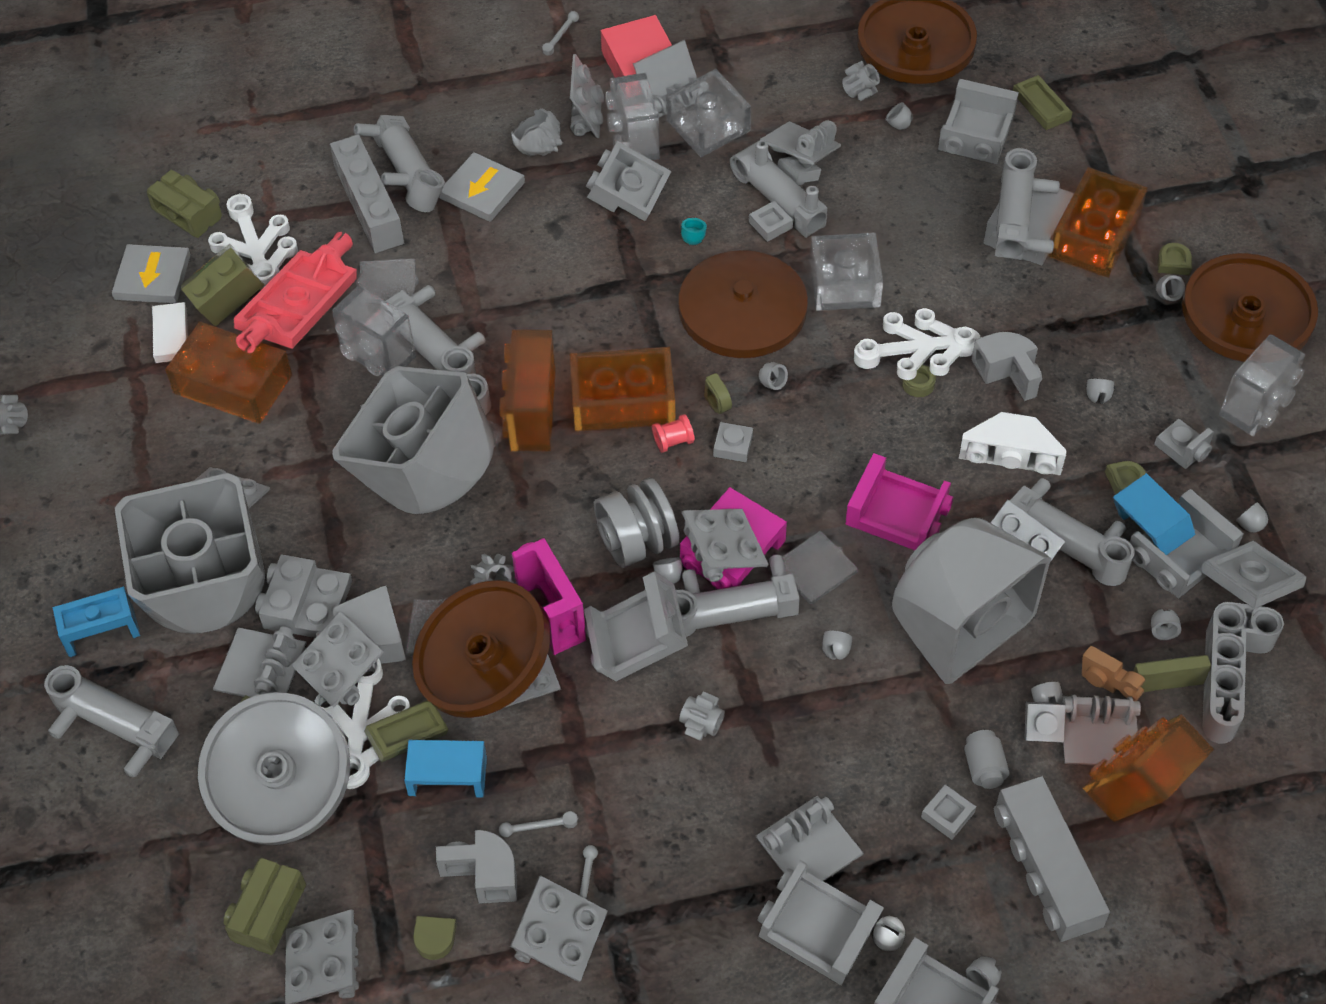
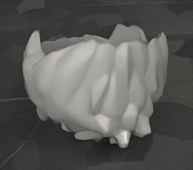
(538, 134)

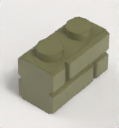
(185, 203)
(264, 906)

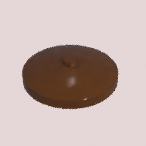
(917, 39)
(1244, 299)
(742, 304)
(481, 649)

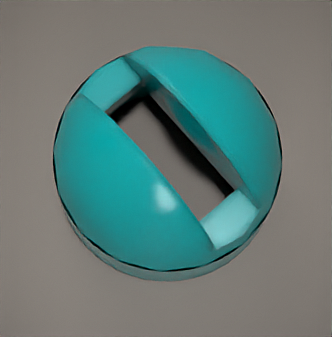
(693, 231)

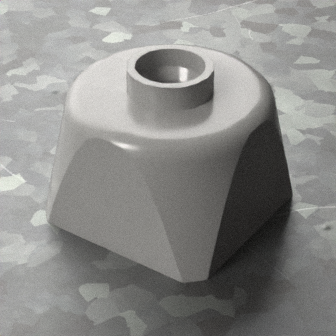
(418, 439)
(191, 553)
(968, 594)

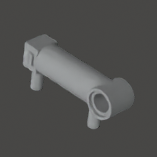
(756, 166)
(411, 167)
(1015, 205)
(431, 340)
(1105, 554)
(739, 602)
(111, 712)

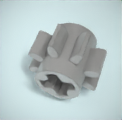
(861, 80)
(12, 414)
(487, 565)
(701, 716)

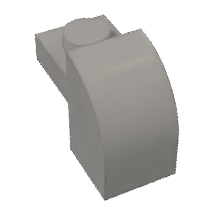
(1008, 356)
(488, 860)

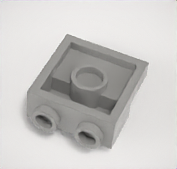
(627, 181)
(301, 596)

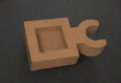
(1107, 672)

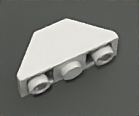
(1014, 443)

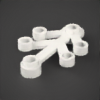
(241, 210)
(956, 340)
(355, 727)

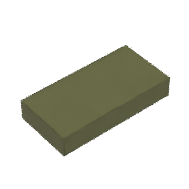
(1042, 102)
(1174, 672)
(391, 735)

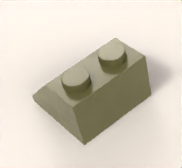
(221, 285)

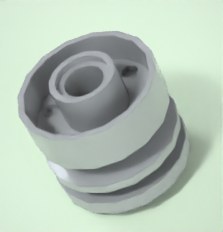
(642, 519)

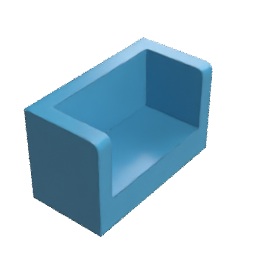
(1155, 513)
(94, 616)
(445, 764)

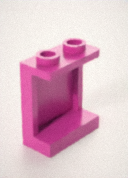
(897, 506)
(767, 527)
(538, 568)

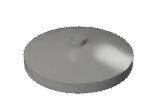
(274, 768)

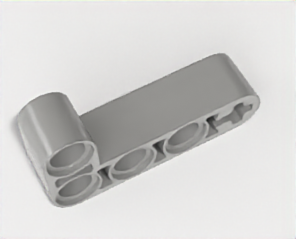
(1234, 641)

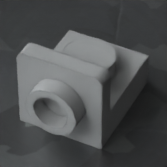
(1184, 443)

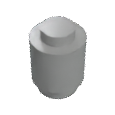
(986, 759)

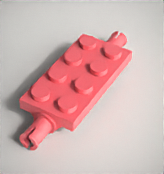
(296, 296)

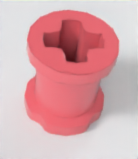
(673, 433)

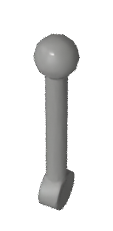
(548, 48)
(569, 820)
(590, 853)

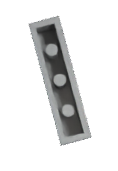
(367, 193)
(1051, 859)

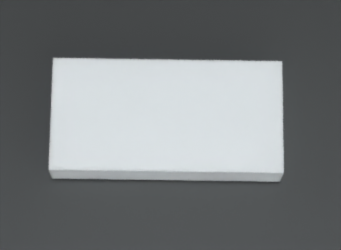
(169, 330)

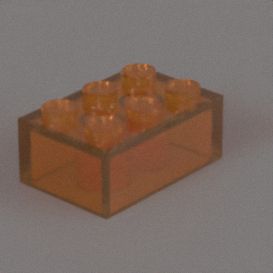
(1098, 222)
(224, 377)
(622, 388)
(529, 390)
(1147, 767)

